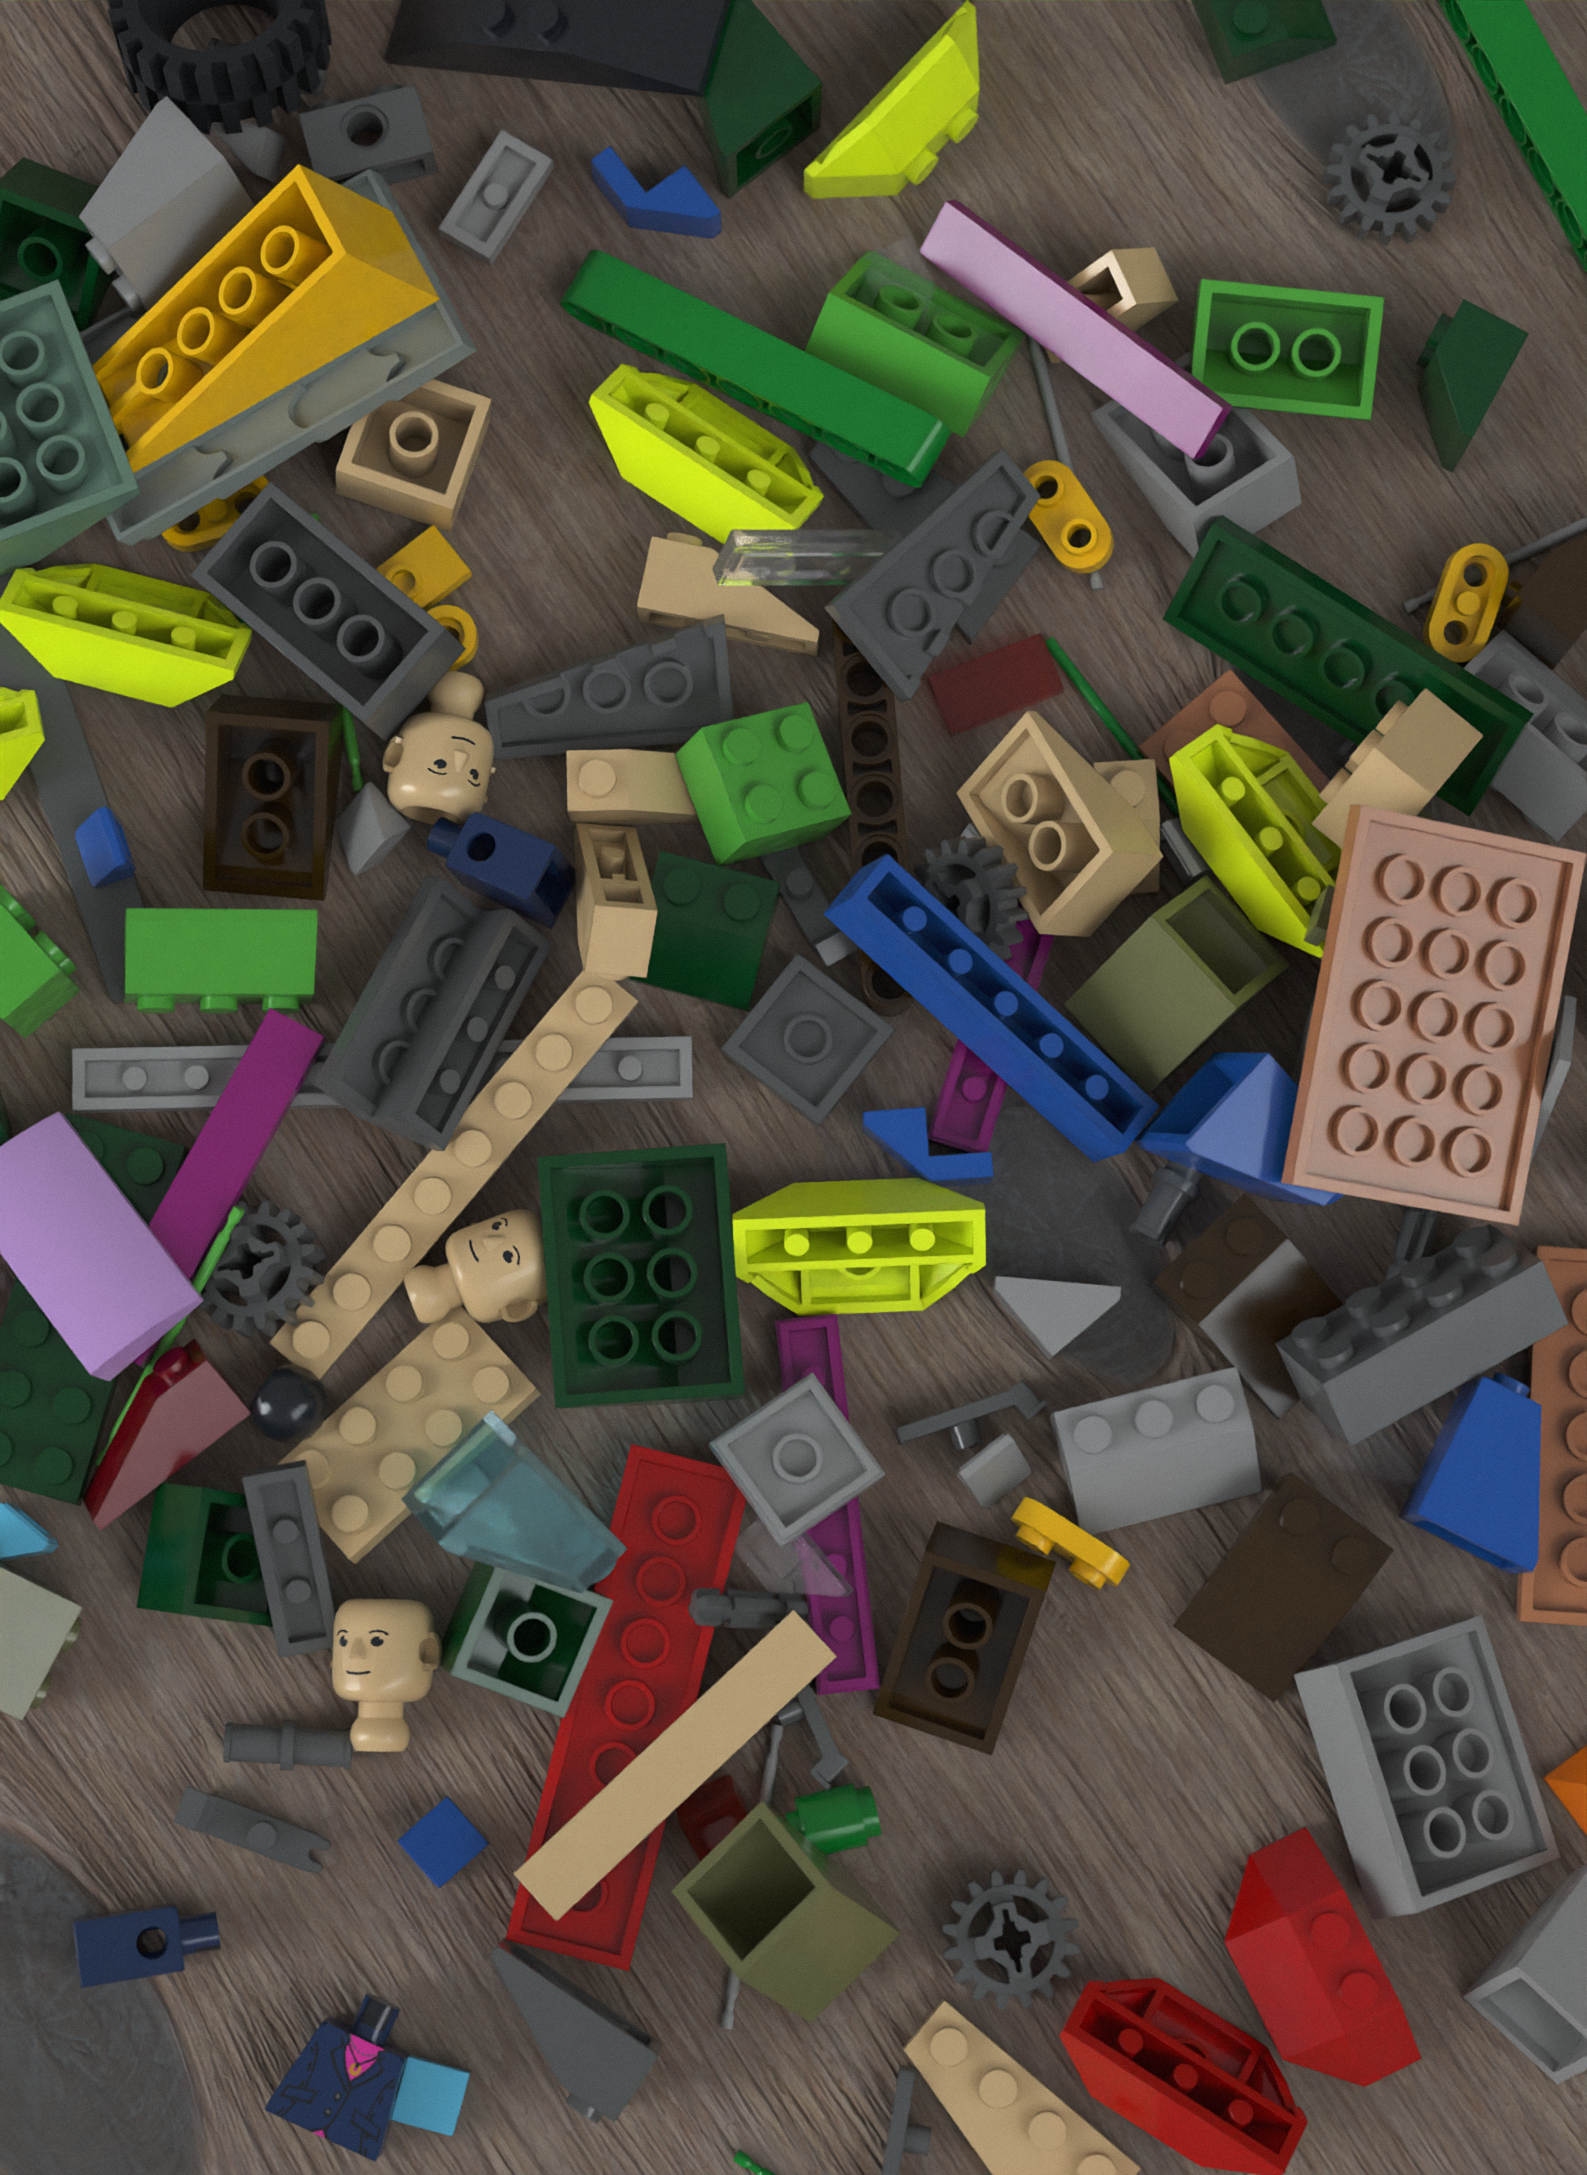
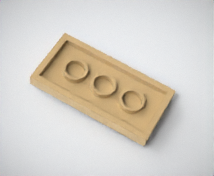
(404, 1426)

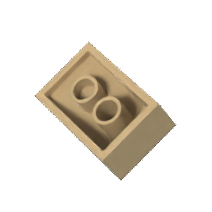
(1061, 825)

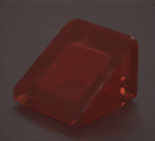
(711, 1814)

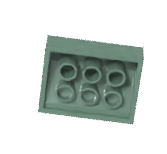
(56, 432)

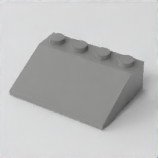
(1427, 1768)

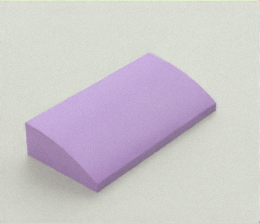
(86, 1249)

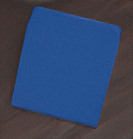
(104, 848)
(443, 1842)

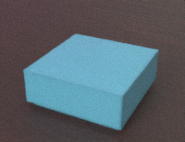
(431, 2095)

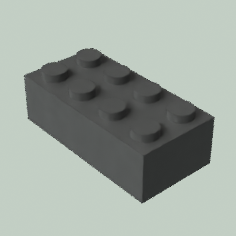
(328, 611)
(1421, 1333)

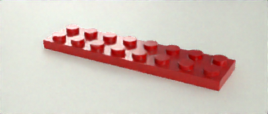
(640, 1678)

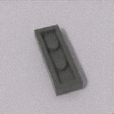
(291, 1557)

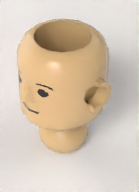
(442, 756)
(490, 1269)
(383, 1659)

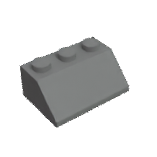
(1549, 762)
(1157, 1451)

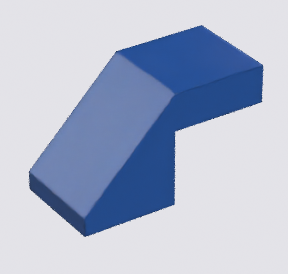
(671, 206)
(905, 1138)

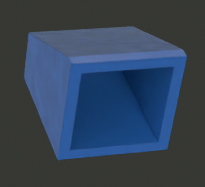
(1234, 1127)
(1484, 1476)

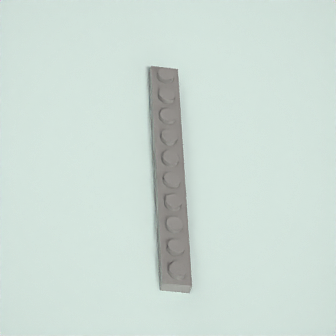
(197, 1075)

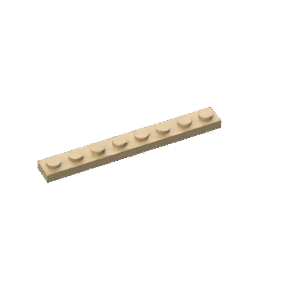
(453, 1177)

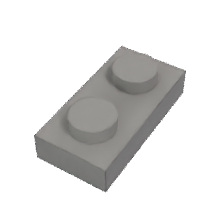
(496, 197)

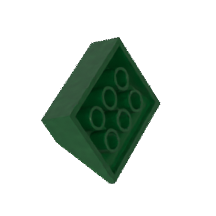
(641, 1277)

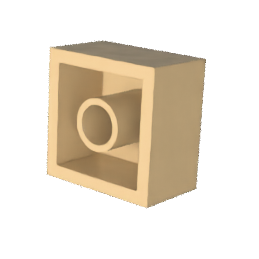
(416, 453)
(1402, 767)

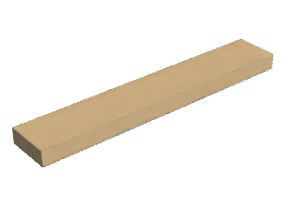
(674, 1765)

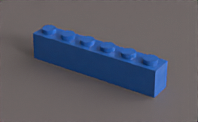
(991, 1009)

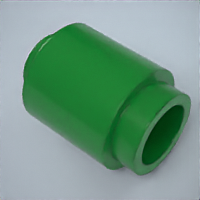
(836, 1818)

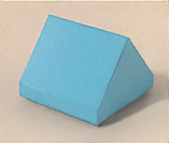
(22, 1534)

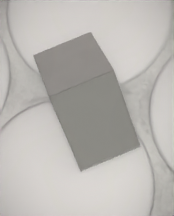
(1053, 1310)

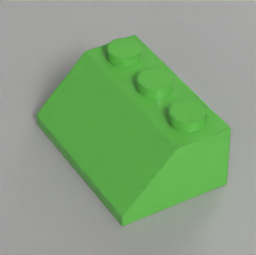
(1287, 348)
(942, 370)
(219, 958)

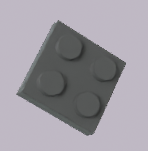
(807, 1040)

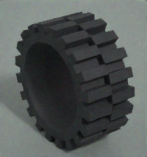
(224, 82)

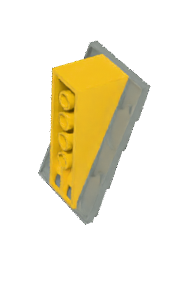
(271, 345)

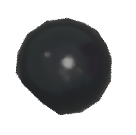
(289, 1404)

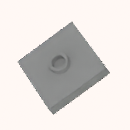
(796, 1460)

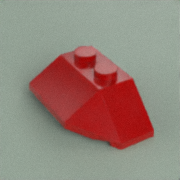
(1315, 1967)
(1183, 2075)

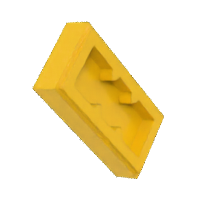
(426, 569)

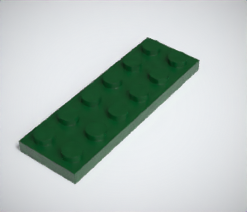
(1333, 652)
(47, 1397)

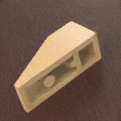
(683, 590)
(626, 788)
(613, 901)

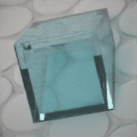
(512, 1511)

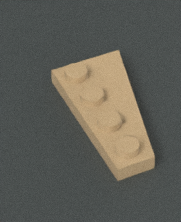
(1004, 2108)

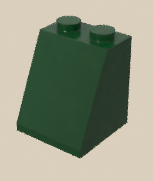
(756, 99)

